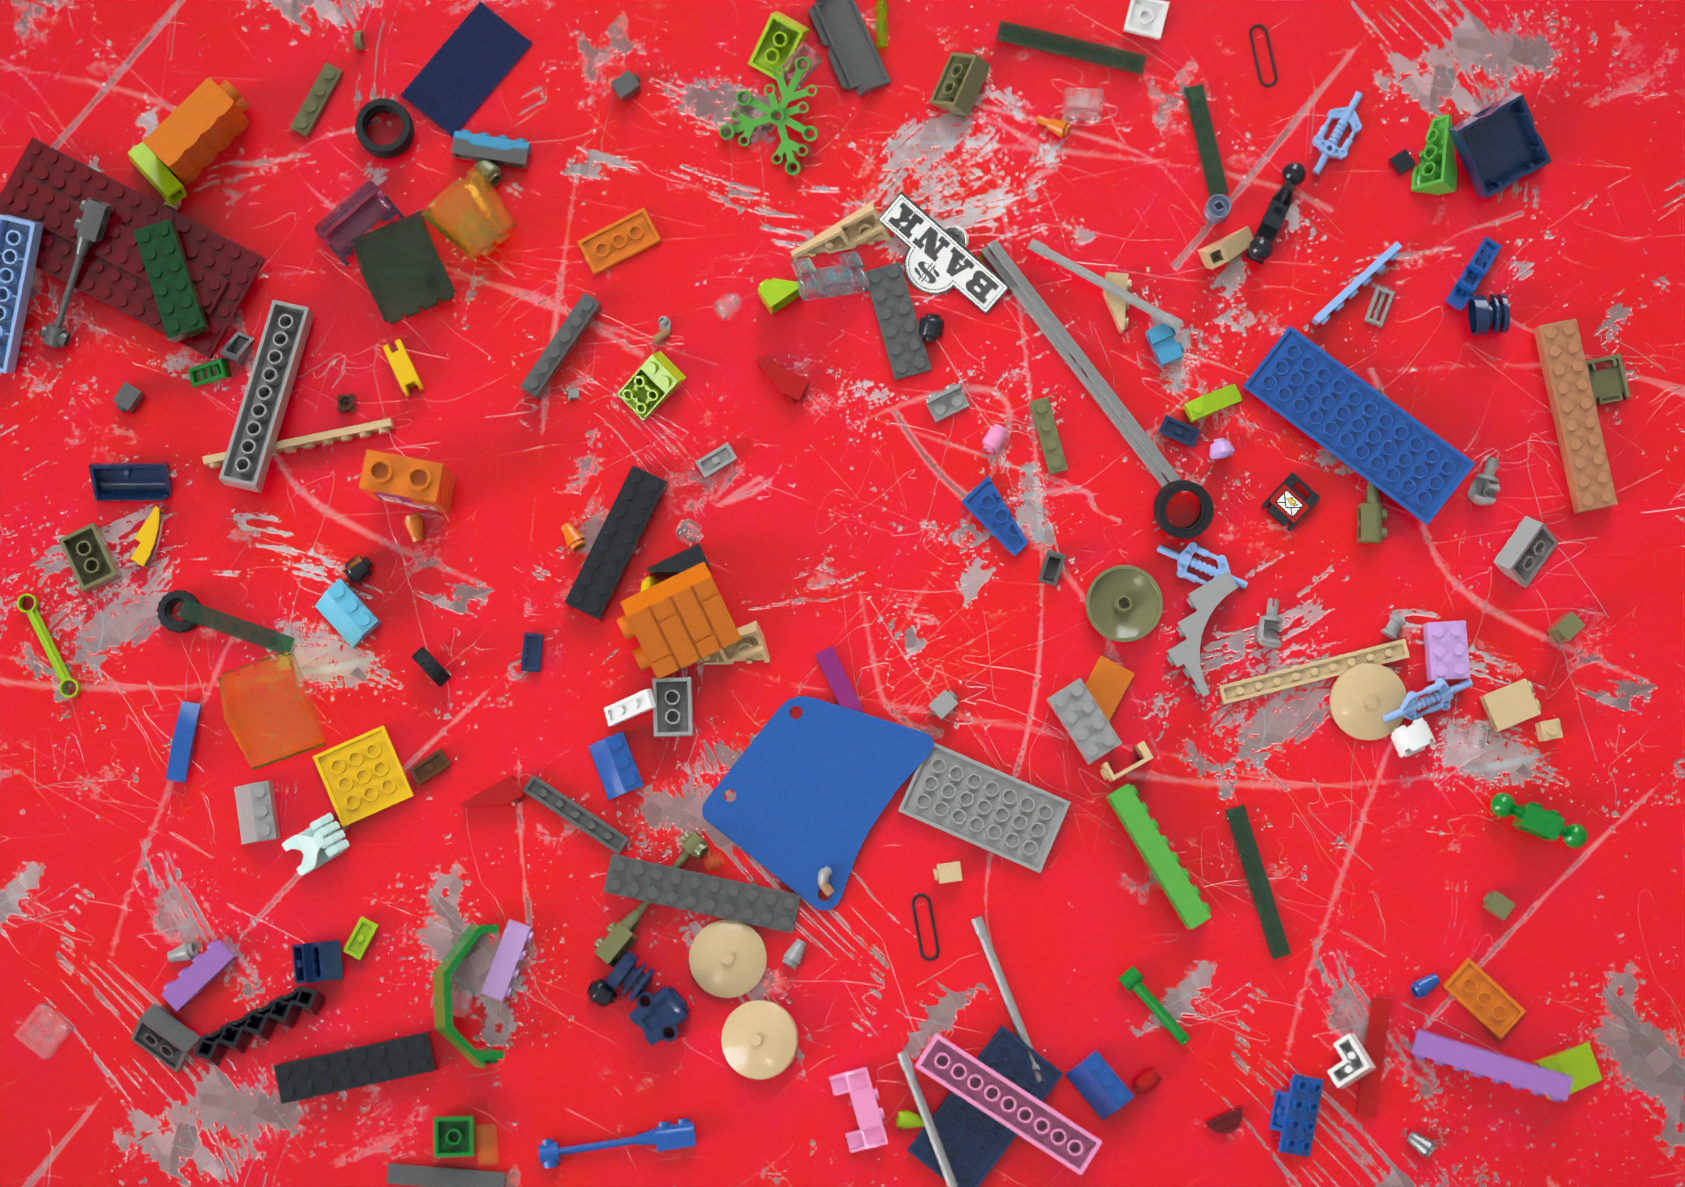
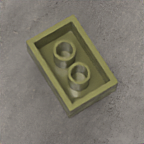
(90, 558)

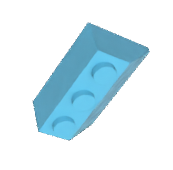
(347, 613)

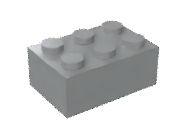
(673, 707)

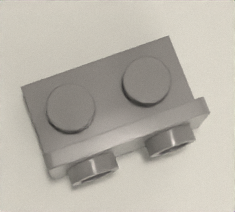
(947, 402)

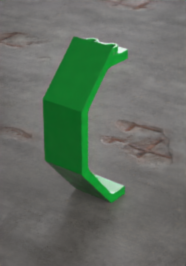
(443, 997)

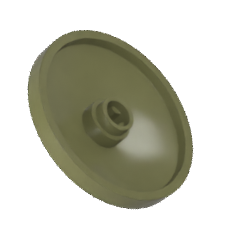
(1124, 603)

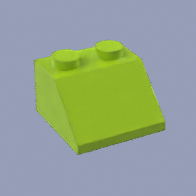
(777, 293)

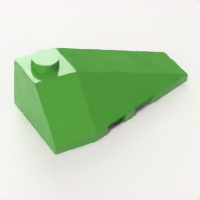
(1437, 162)

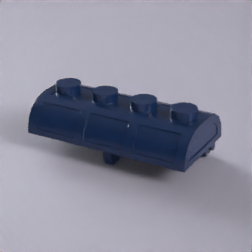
(131, 481)

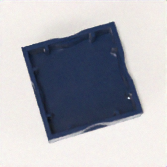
(1499, 145)

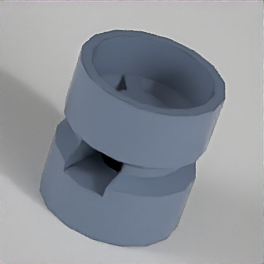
(1217, 208)

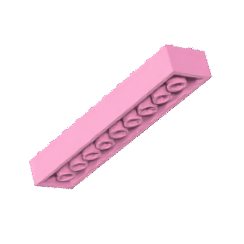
(1008, 1103)

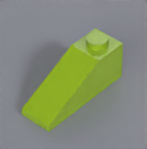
(1212, 403)

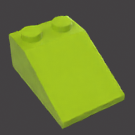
(777, 43)
(1575, 1062)

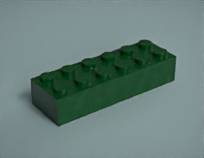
(171, 280)

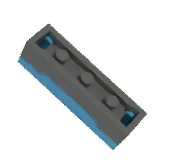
(497, 149)

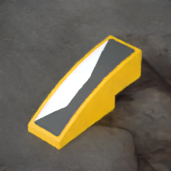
(150, 537)

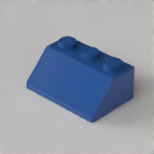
(616, 765)
(1099, 1085)

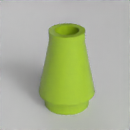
(907, 1119)

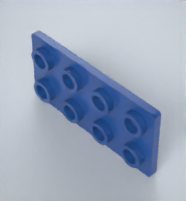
(1296, 1114)

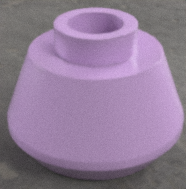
(1221, 449)

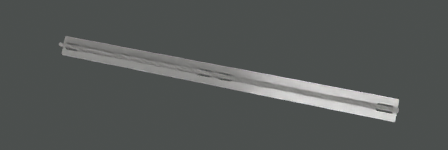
(1066, 345)

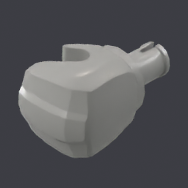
(1485, 484)
(1267, 623)

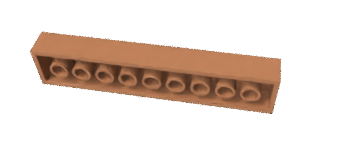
(1575, 416)

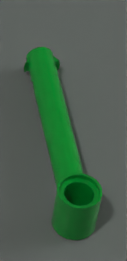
(1132, 980)

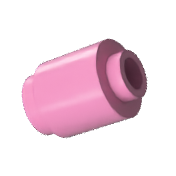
(994, 438)

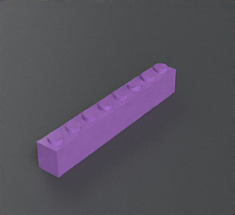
(1493, 1065)

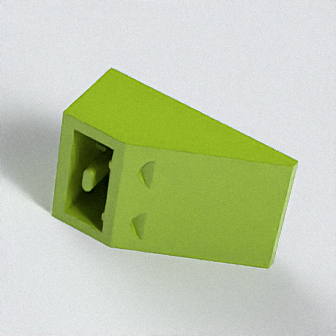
(651, 385)

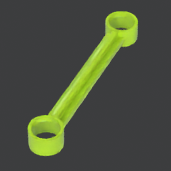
(48, 645)

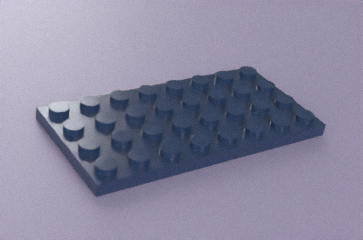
(969, 1135)

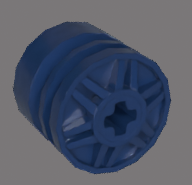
(1490, 313)
(630, 976)

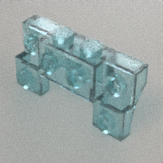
(831, 280)

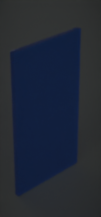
(466, 69)

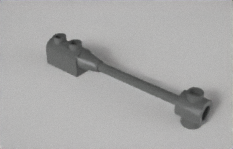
(90, 229)

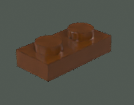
(430, 767)

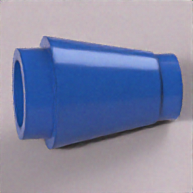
(1424, 986)

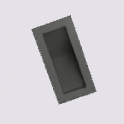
(237, 348)
(1051, 567)

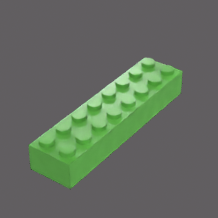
(1158, 856)

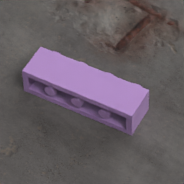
(507, 959)

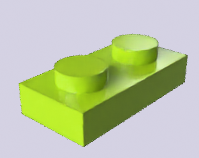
(360, 938)

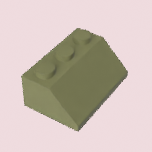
(960, 83)

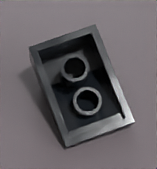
(679, 562)

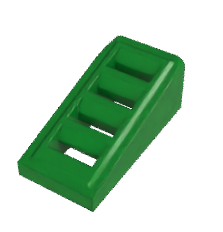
(221, 369)

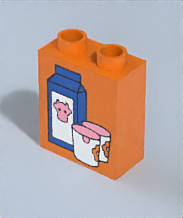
(407, 481)

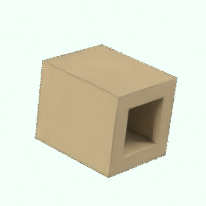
(1548, 730)
(948, 872)

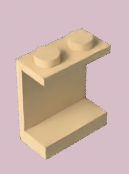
(1510, 705)
(1144, 754)

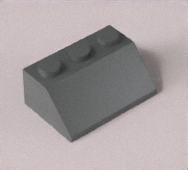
(165, 1037)

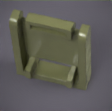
(1610, 382)

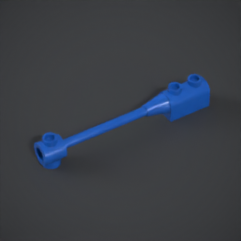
(664, 1136)

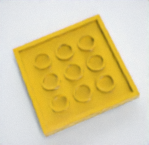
(363, 776)

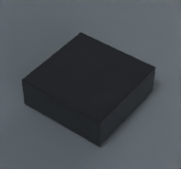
(1402, 162)

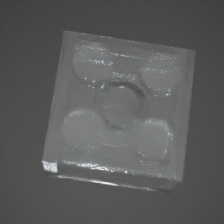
(1082, 105)
(44, 1031)

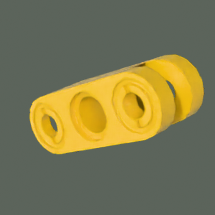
(403, 367)

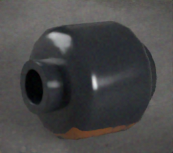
(358, 568)

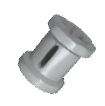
(1393, 627)

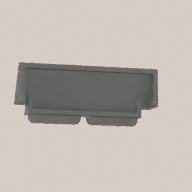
(849, 45)

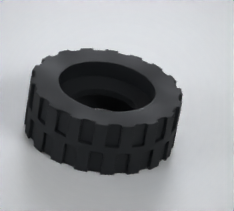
(165, 607)
(431, 666)

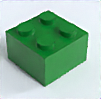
(454, 1136)

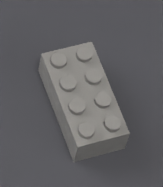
(1084, 721)

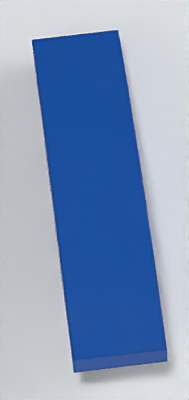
(1473, 273)
(183, 742)

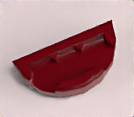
(1227, 1121)

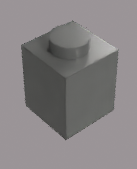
(626, 85)
(128, 398)

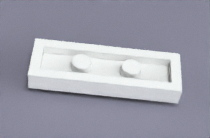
(629, 707)

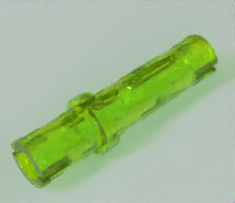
(881, 23)

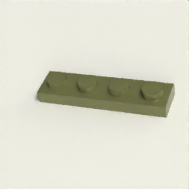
(316, 100)
(1048, 436)

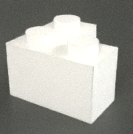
(1355, 1062)

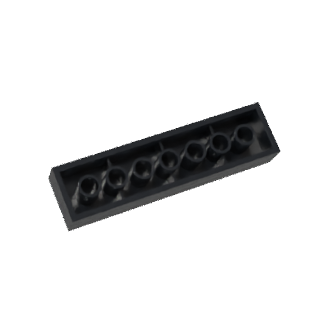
(616, 543)
(355, 1067)

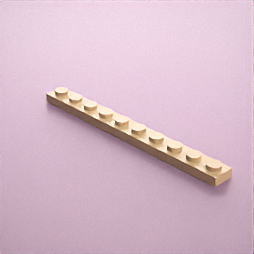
(309, 441)
(1311, 671)

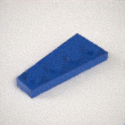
(995, 516)

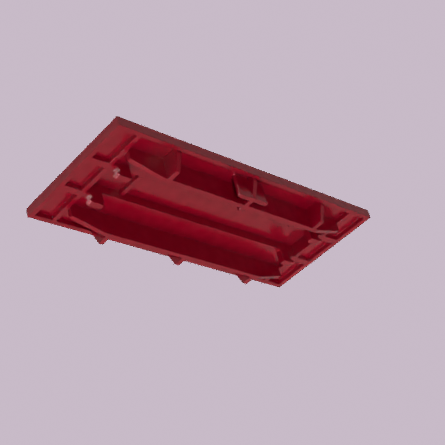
(49, 191)

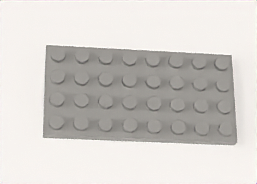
(985, 807)

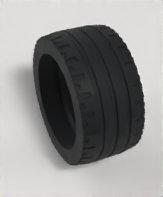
(372, 109)
(1203, 519)

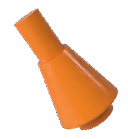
(1059, 127)

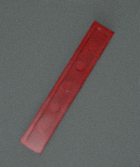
(1375, 1048)

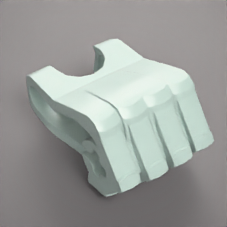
(318, 843)

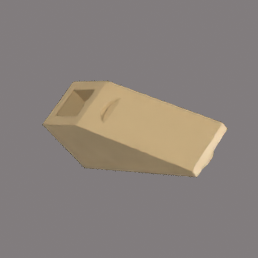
(1225, 248)
(1115, 304)

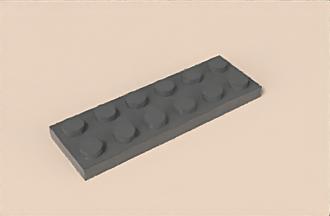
(897, 321)

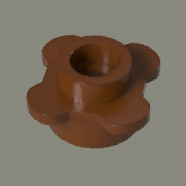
(346, 398)

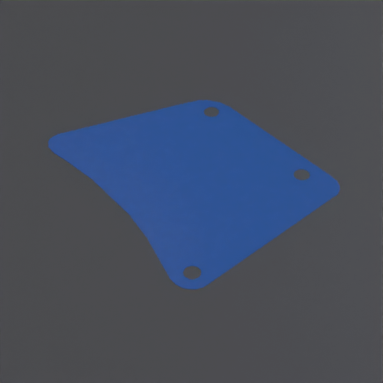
(814, 791)

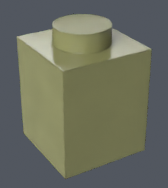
(1497, 904)

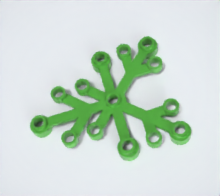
(788, 94)

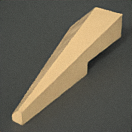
(848, 233)
(749, 649)

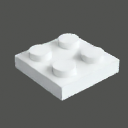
(1146, 18)

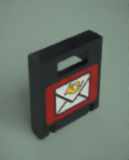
(1288, 503)

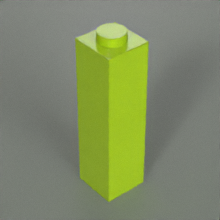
(157, 173)

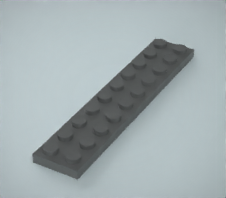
(701, 893)

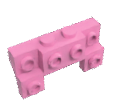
(865, 1106)

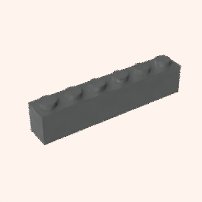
(561, 346)

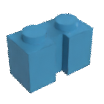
(1164, 345)

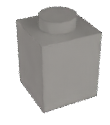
(943, 703)

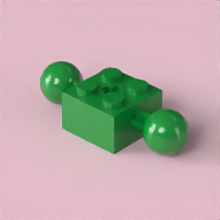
(1539, 822)

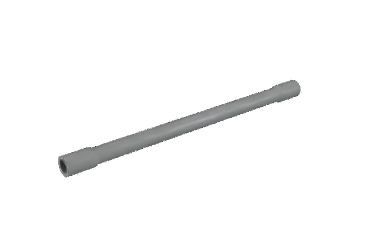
(1044, 250)
(982, 933)
(907, 1067)

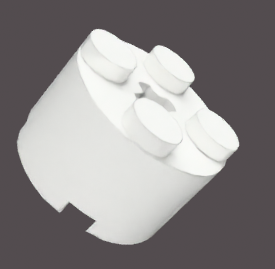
(1413, 738)

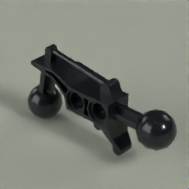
(1261, 245)

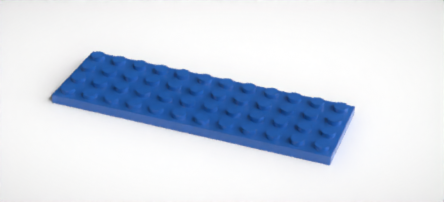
(1359, 425)

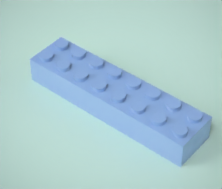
(18, 259)

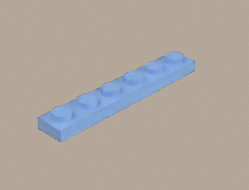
(1351, 290)

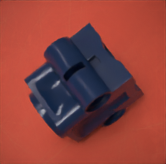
(665, 1011)

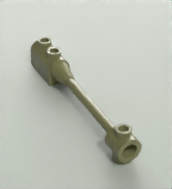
(1370, 516)
(621, 934)

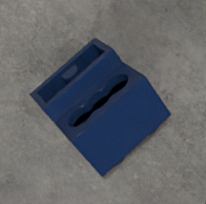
(317, 961)

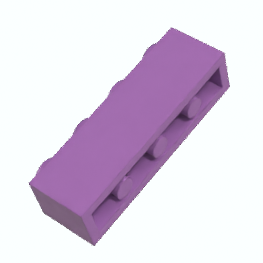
(199, 974)

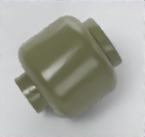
(491, 170)

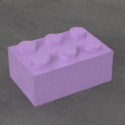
(1446, 650)

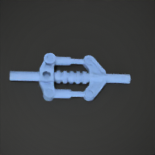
(1328, 148)
(1185, 559)
(1442, 696)

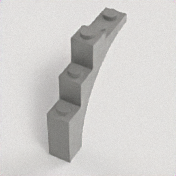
(1192, 627)

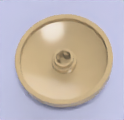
(1363, 697)
(727, 958)
(759, 1039)

